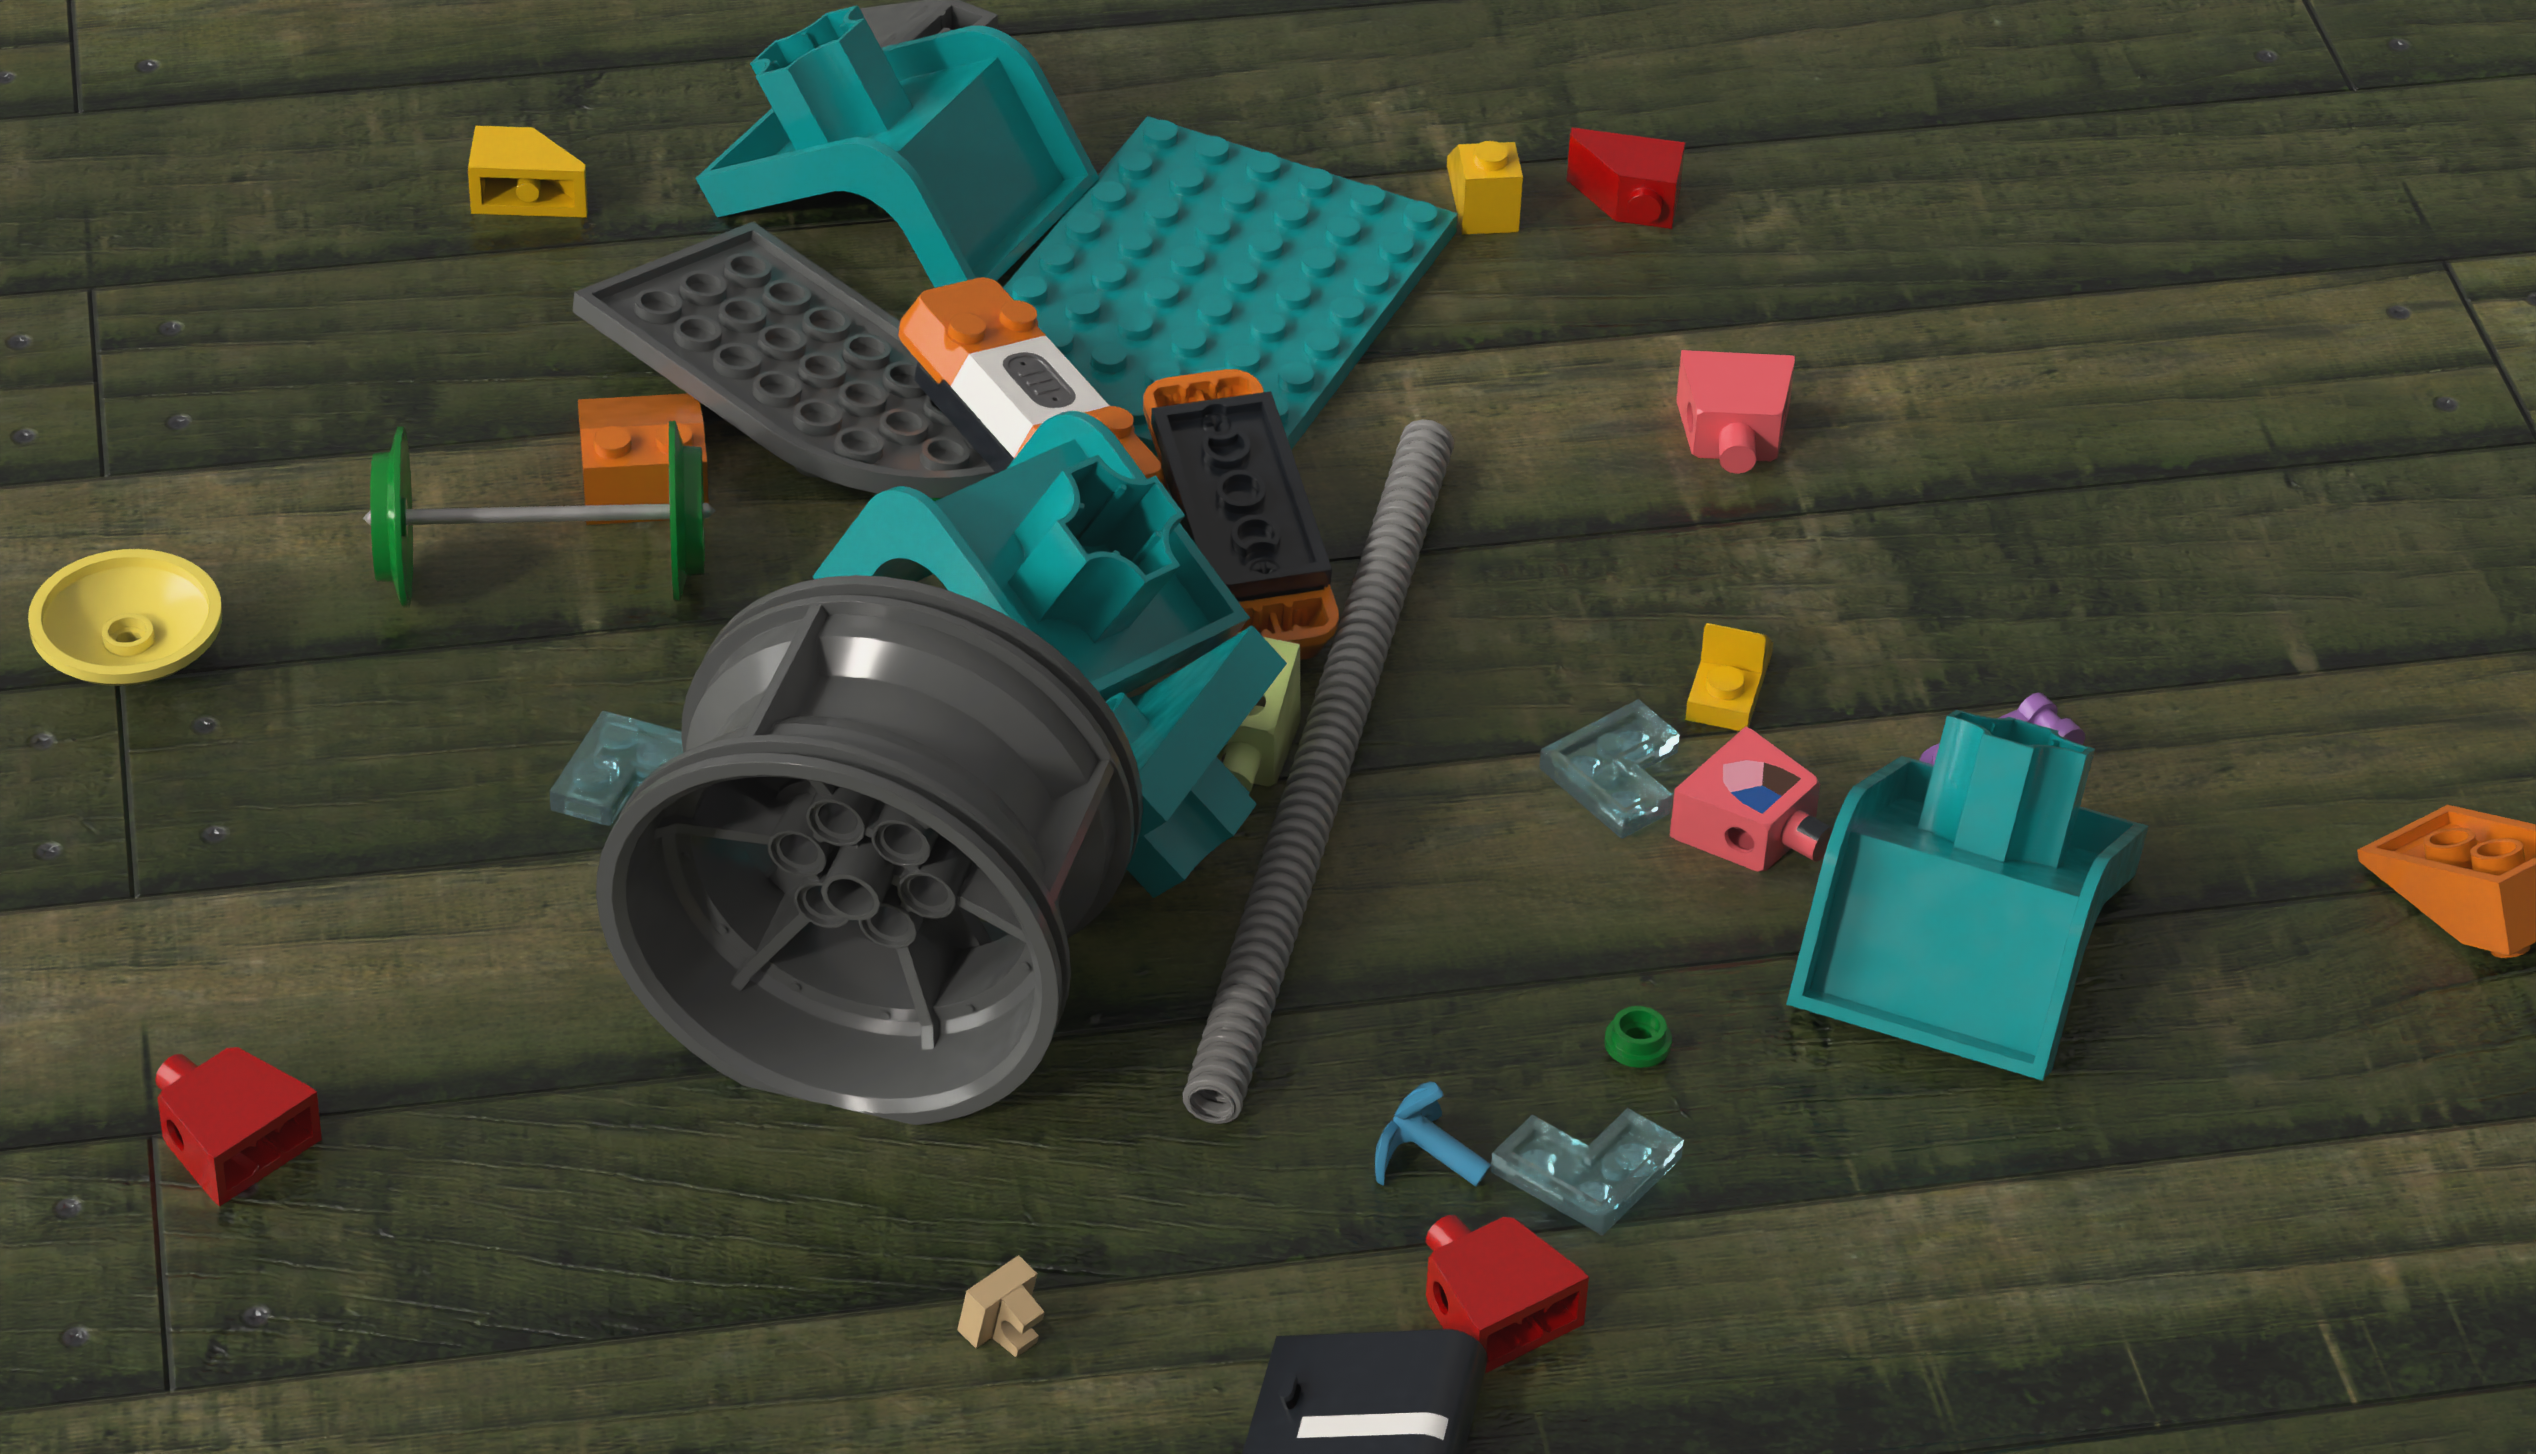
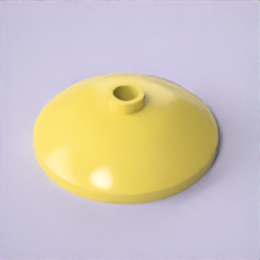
(125, 616)

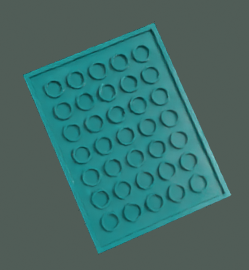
(1222, 262)

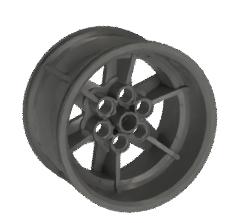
(838, 822)

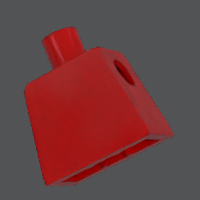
(234, 1119)
(1502, 1286)

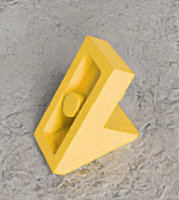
(1728, 677)

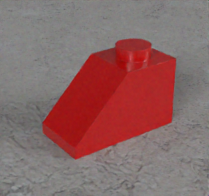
(1627, 175)

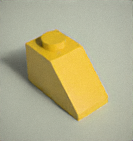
(524, 175)
(1486, 186)

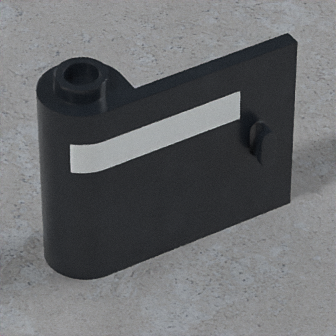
(1369, 1393)

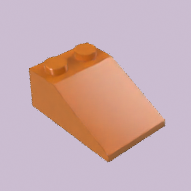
(629, 447)
(2466, 875)

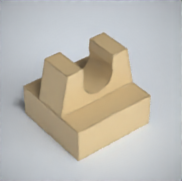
(1003, 1309)

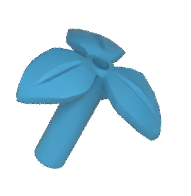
(1414, 1124)

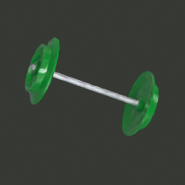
(393, 516)

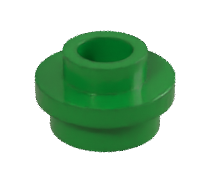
(1638, 1037)

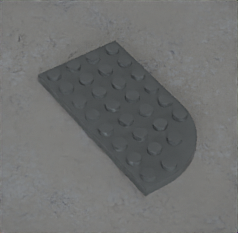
(787, 361)

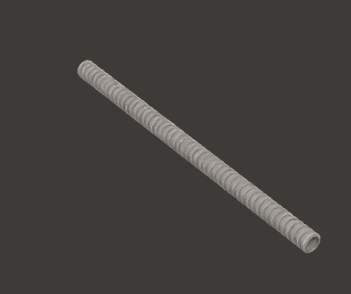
(1317, 778)

